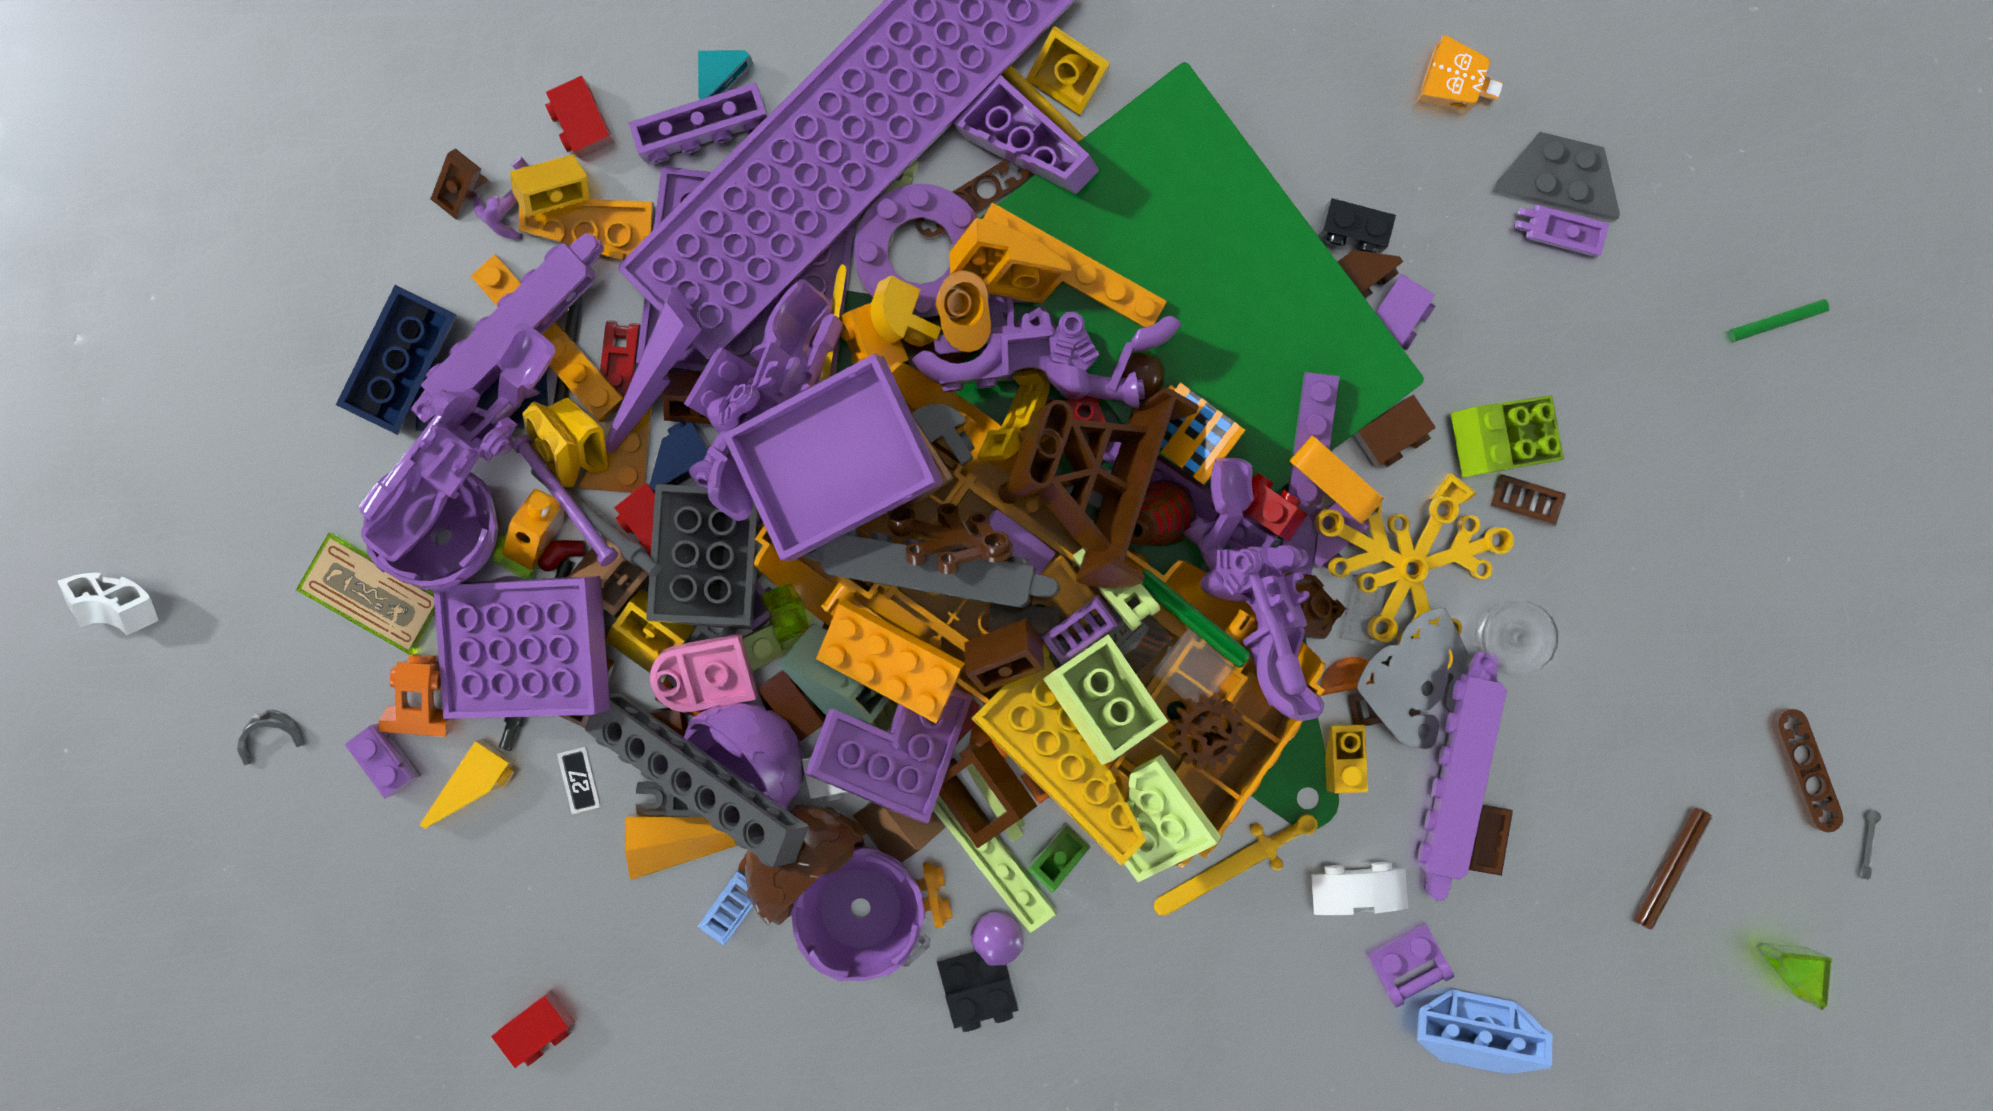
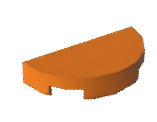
(1344, 675)

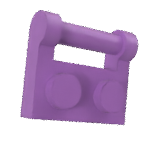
(1404, 955)

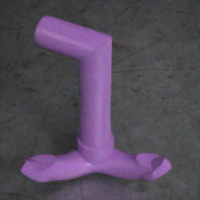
(498, 207)

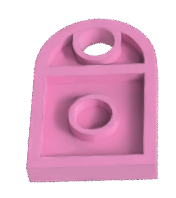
(706, 674)

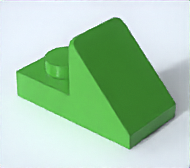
(1058, 858)

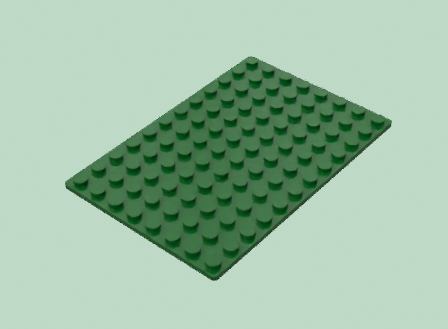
(1219, 239)

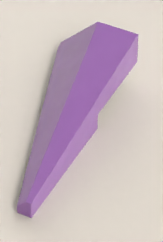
(668, 341)

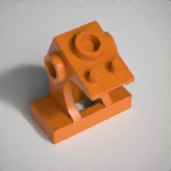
(422, 676)

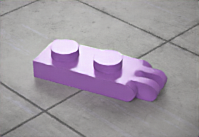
(1563, 230)

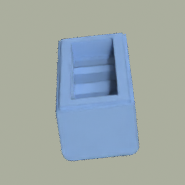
(718, 923)

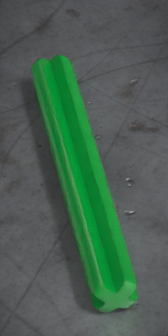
(1195, 620)

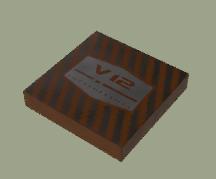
(1137, 645)

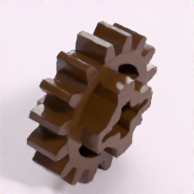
(1203, 717)

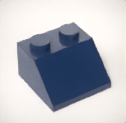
(677, 454)

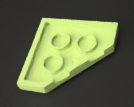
(1168, 819)

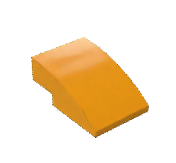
(1008, 261)

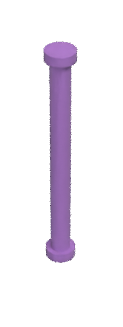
(605, 554)

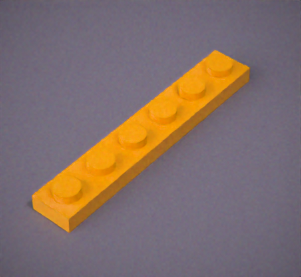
(1090, 276)
(568, 360)

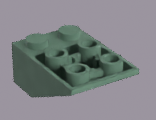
(826, 685)

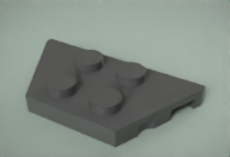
(1563, 175)

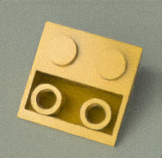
(644, 639)

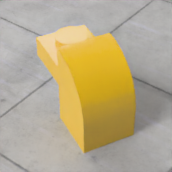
(893, 316)

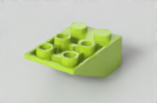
(1507, 435)

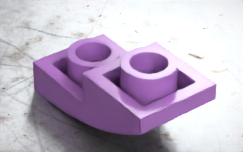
(1024, 543)

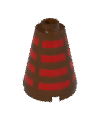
(1163, 515)

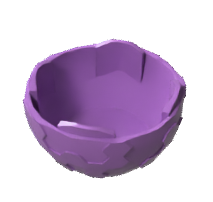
(472, 540)
(753, 746)
(854, 945)

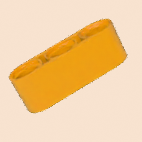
(1336, 479)

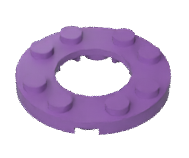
(893, 210)

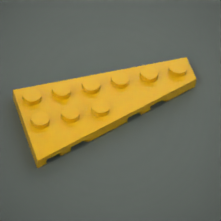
(1046, 744)

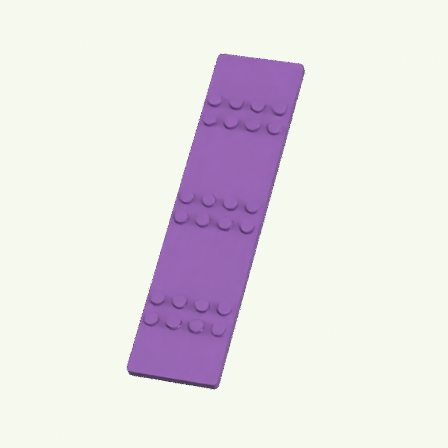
(828, 155)

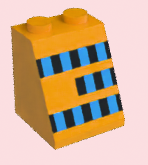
(1199, 438)

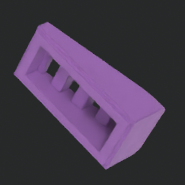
(1088, 639)

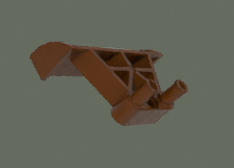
(1122, 490)

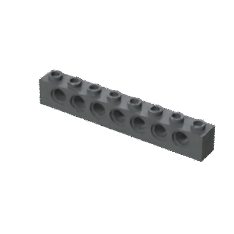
(699, 781)

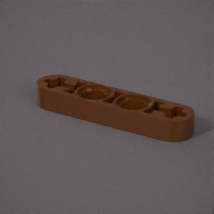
(974, 200)
(1813, 767)

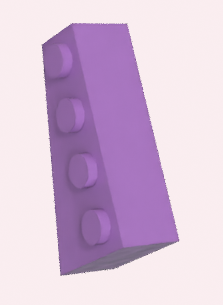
(1020, 133)

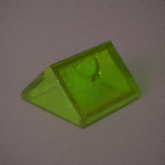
(1802, 970)

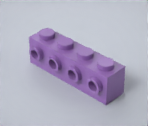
(698, 123)

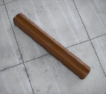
(1673, 868)

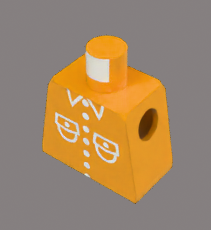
(1457, 77)
(540, 520)

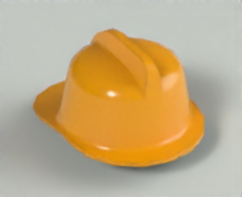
(964, 311)

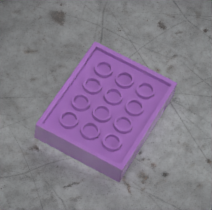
(832, 458)
(522, 648)

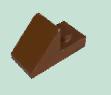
(457, 183)

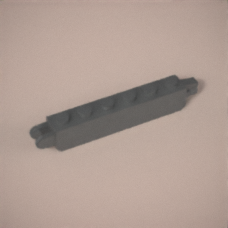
(885, 563)

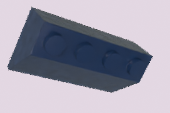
(396, 359)

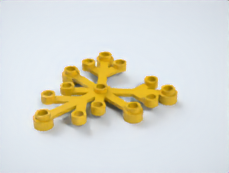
(1379, 550)

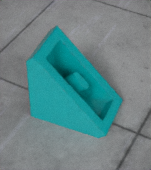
(720, 70)

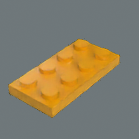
(890, 661)

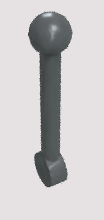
(1866, 871)

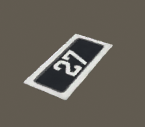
(578, 780)

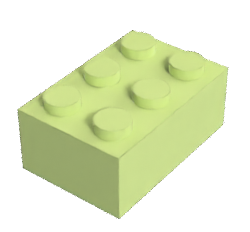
(1105, 700)

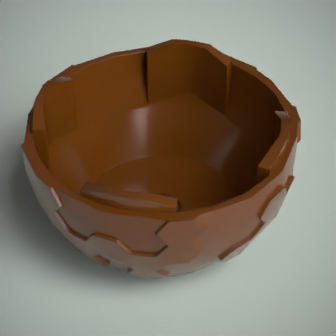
(824, 851)

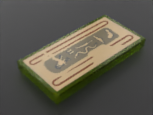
(354, 588)

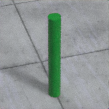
(1779, 320)

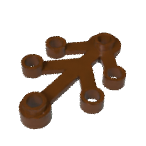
(992, 545)

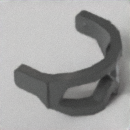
(264, 720)

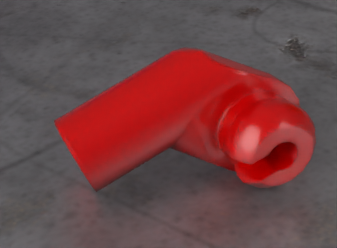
(558, 551)

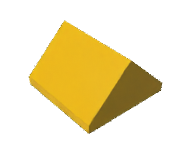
(1068, 70)

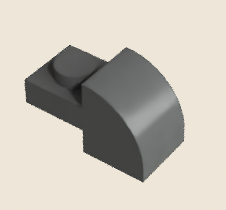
(941, 422)

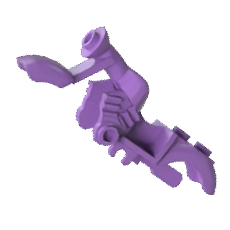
(1059, 353)
(780, 376)
(448, 448)
(1260, 580)

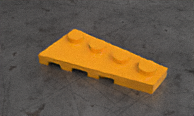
(616, 223)

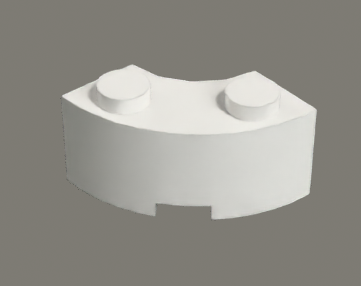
(108, 601)
(1352, 891)

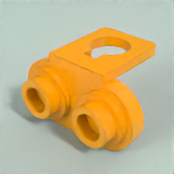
(932, 881)

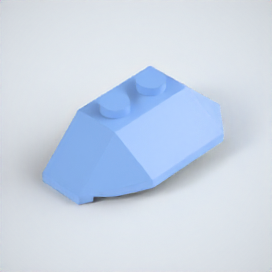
(1484, 1033)

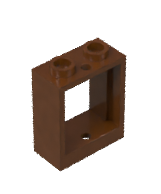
(1002, 783)

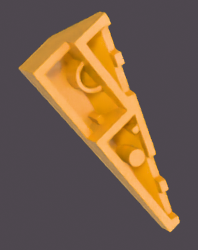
(667, 841)

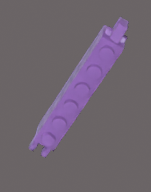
(536, 302)
(1463, 776)

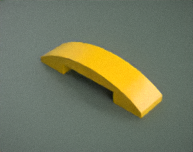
(1028, 400)

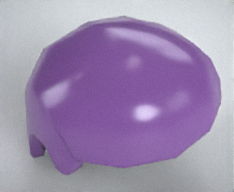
(997, 938)

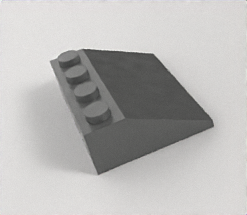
(703, 561)

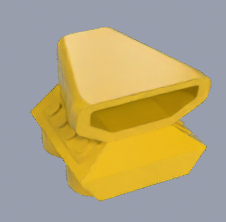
(566, 439)

